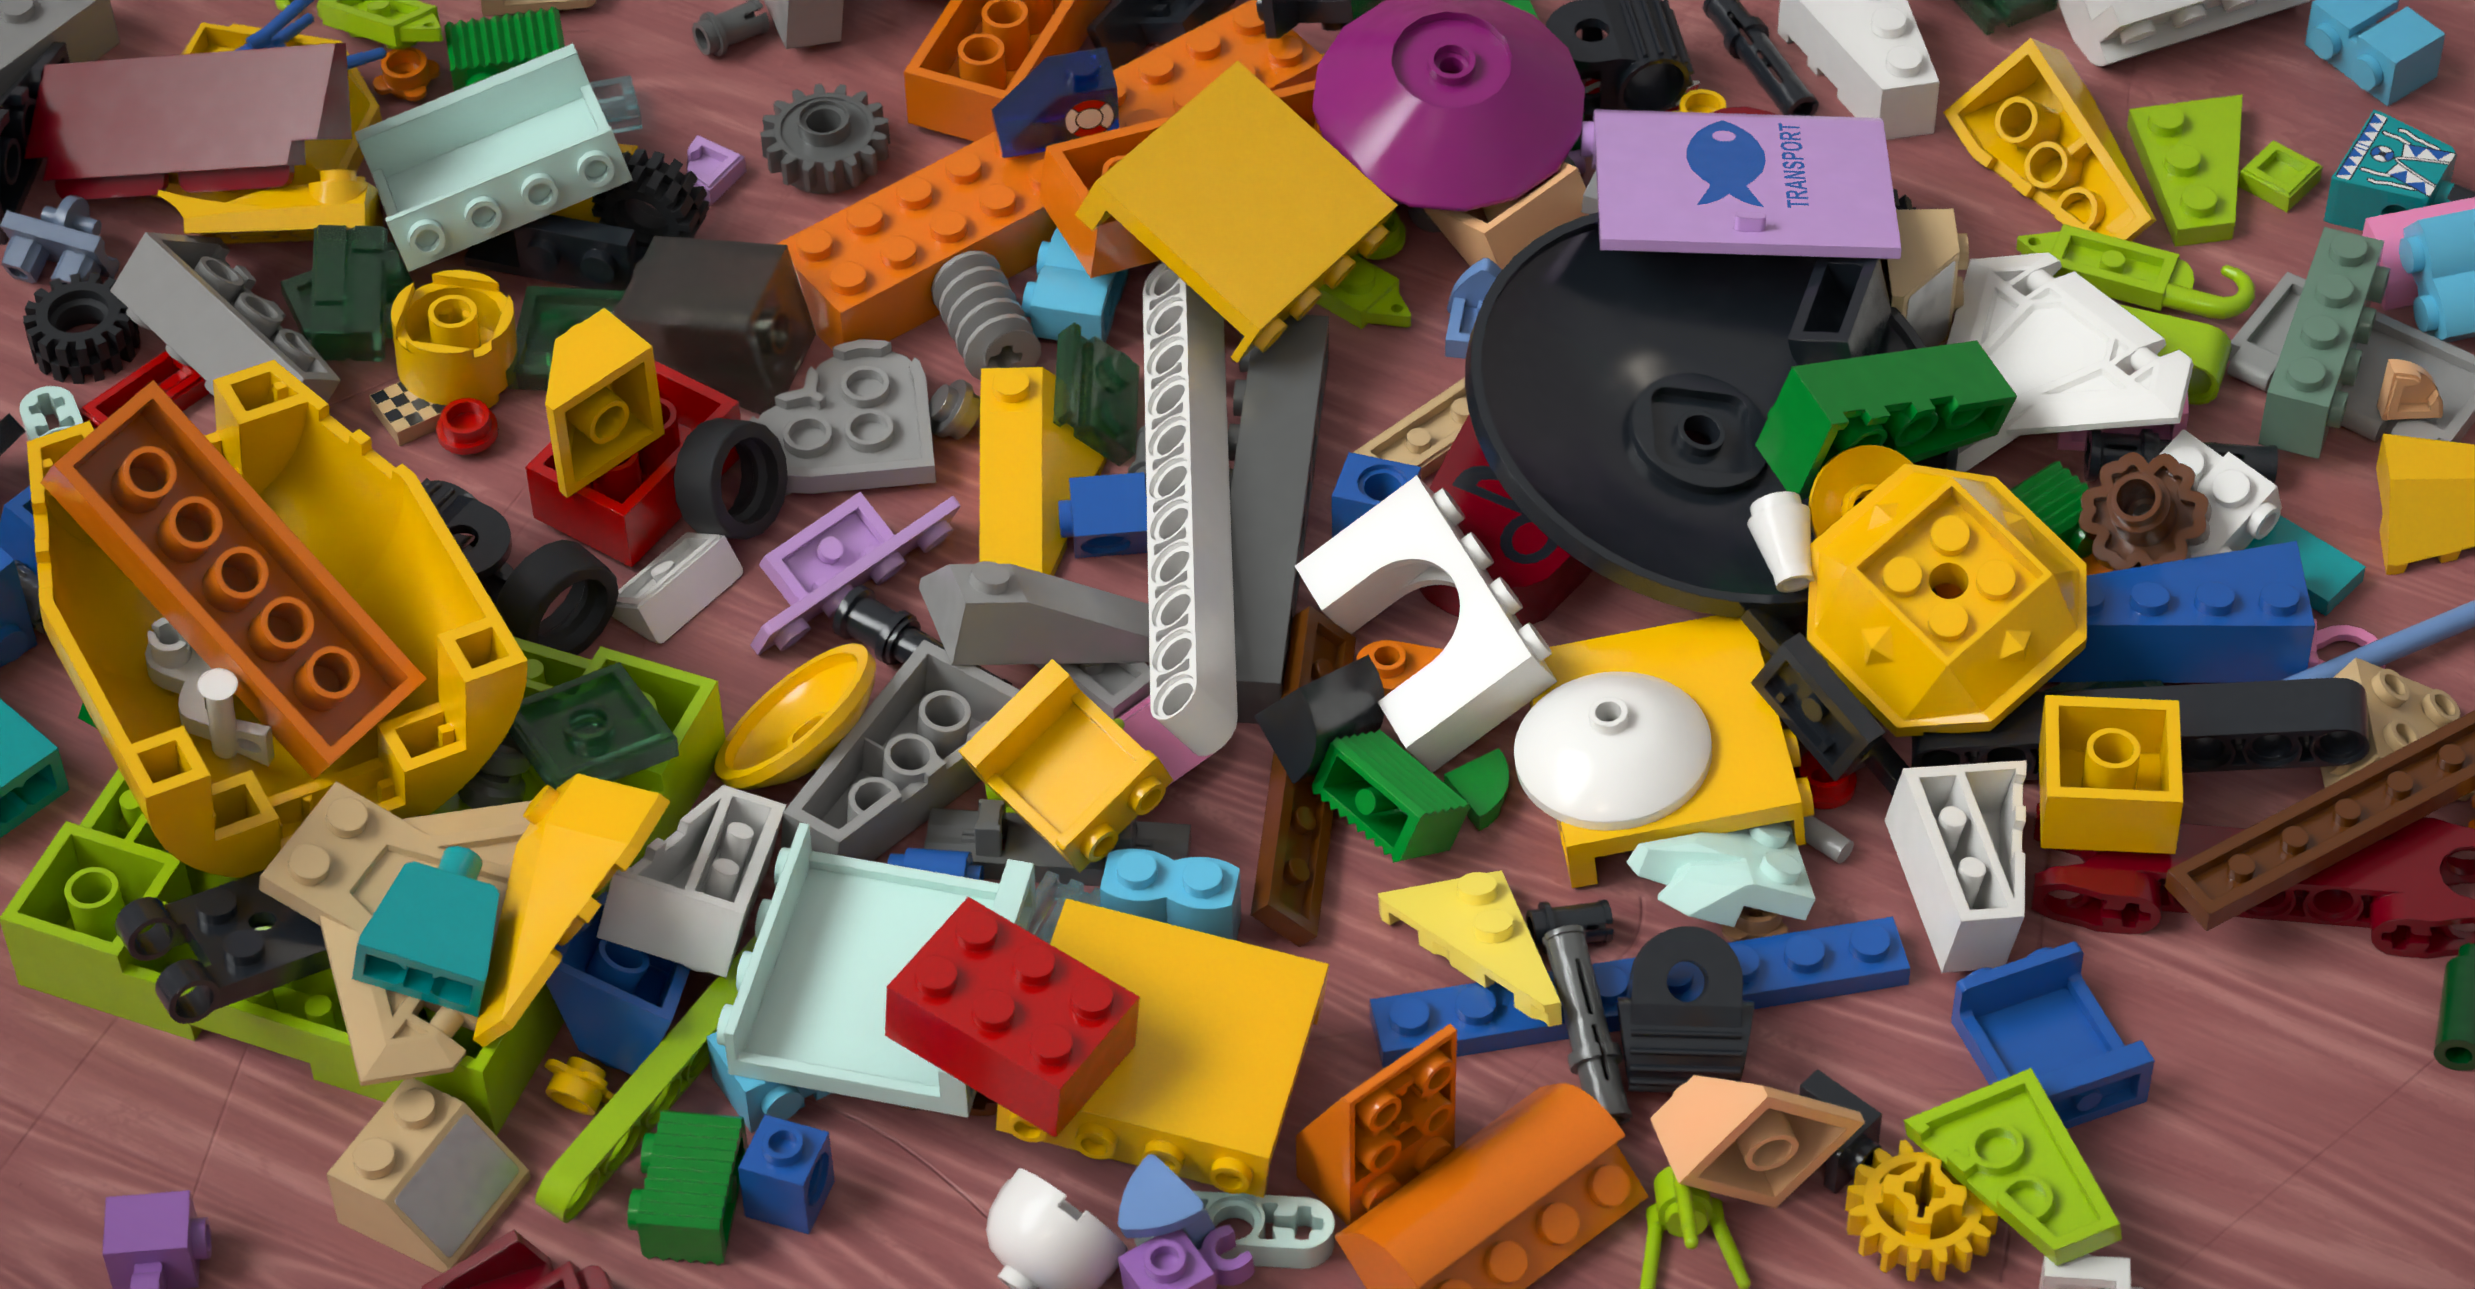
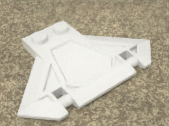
(2064, 353)

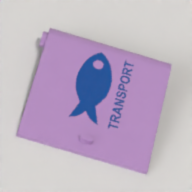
(1742, 184)

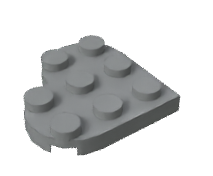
(856, 422)

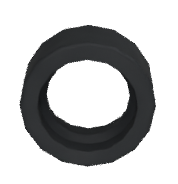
(700, 472)
(541, 580)

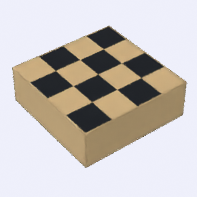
(404, 414)

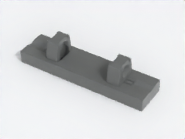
(984, 829)

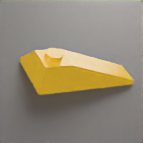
(2051, 142)
(1025, 468)
(563, 857)

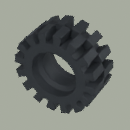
(677, 202)
(82, 351)

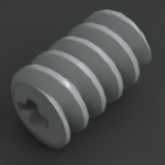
(983, 314)

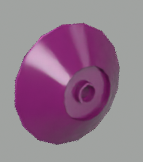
(1445, 135)

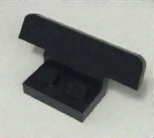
(1819, 705)

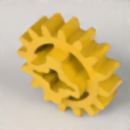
(1886, 1206)

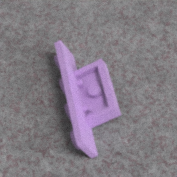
(836, 556)

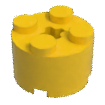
(454, 338)

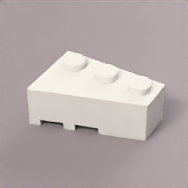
(1871, 58)
(1963, 857)
(698, 885)

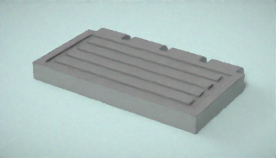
(2262, 337)

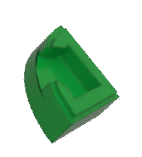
(1482, 785)

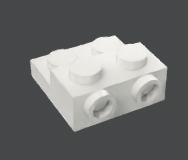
(2240, 498)

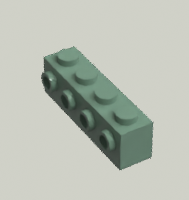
(2322, 343)

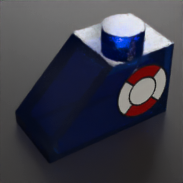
(1057, 103)

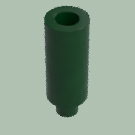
(2456, 1017)

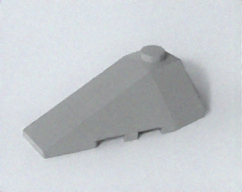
(1028, 617)

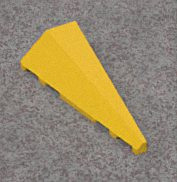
(2425, 500)

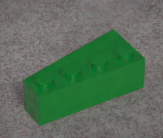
(1899, 400)

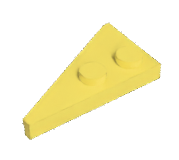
(1480, 934)

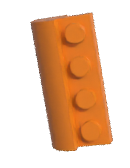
(1501, 1201)

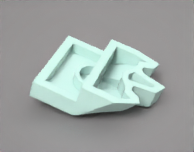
(1723, 872)

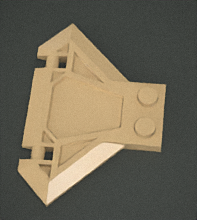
(337, 877)

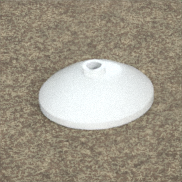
(1613, 750)

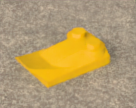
(283, 212)

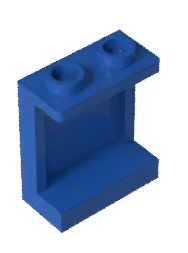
(2048, 1020)

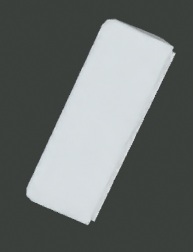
(677, 585)

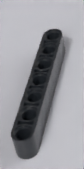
(2220, 727)

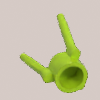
(1686, 1214)

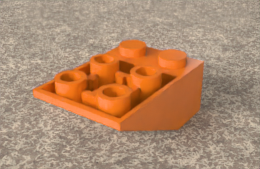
(1383, 1130)

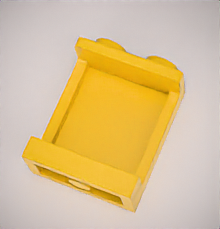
(1066, 767)

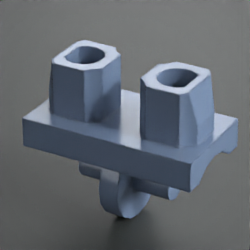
(61, 236)

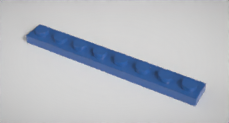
(1773, 968)

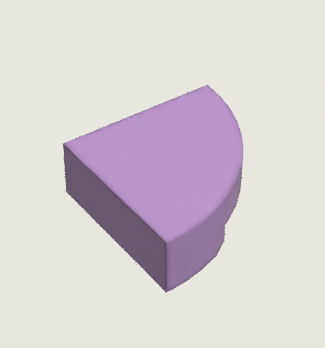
(714, 166)

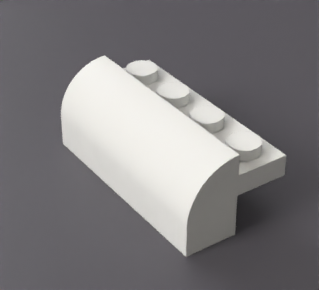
(2127, 28)

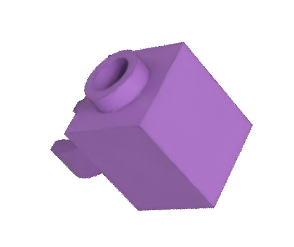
(154, 1241)
(1175, 1263)

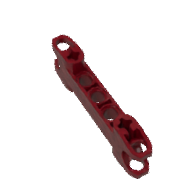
(2389, 887)

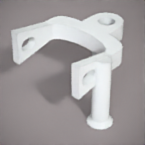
(204, 697)

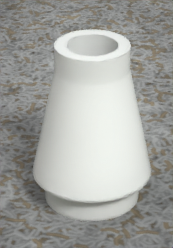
(1784, 538)

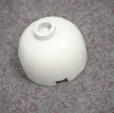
(1047, 1239)

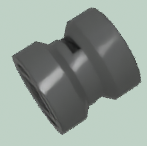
(499, 779)

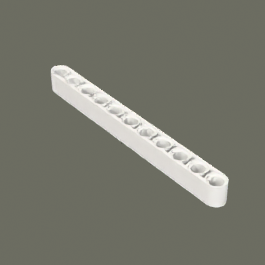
(1188, 516)

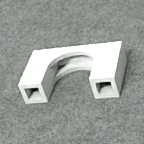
(1491, 659)

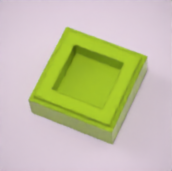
(2280, 176)

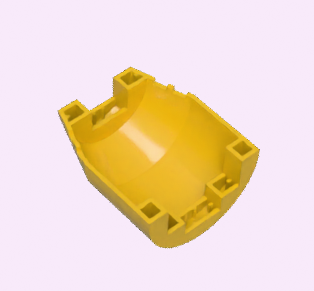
(383, 547)

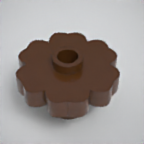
(2173, 517)

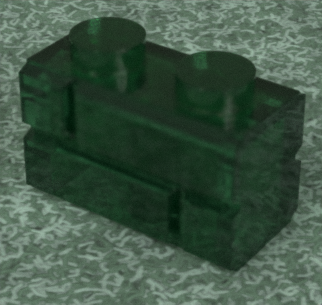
(351, 292)

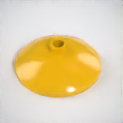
(798, 720)

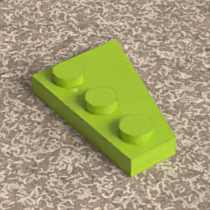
(2192, 164)
(2020, 1164)

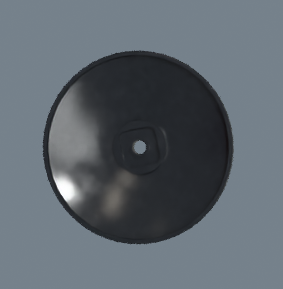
(1585, 397)

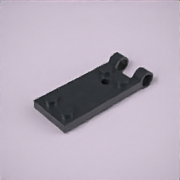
(222, 934)

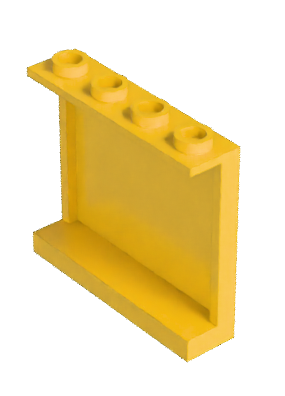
(1244, 206)
(1752, 756)
(1210, 1053)

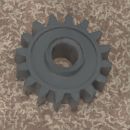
(825, 140)

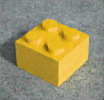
(2110, 774)

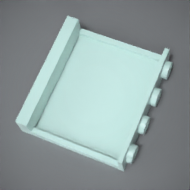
(492, 157)
(822, 967)

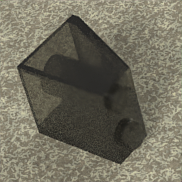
(722, 315)

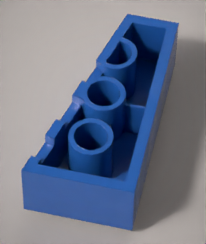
(2199, 620)

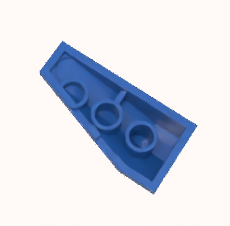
(615, 996)

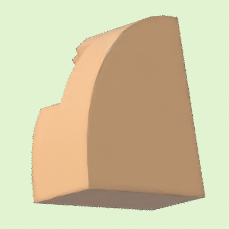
(2408, 393)

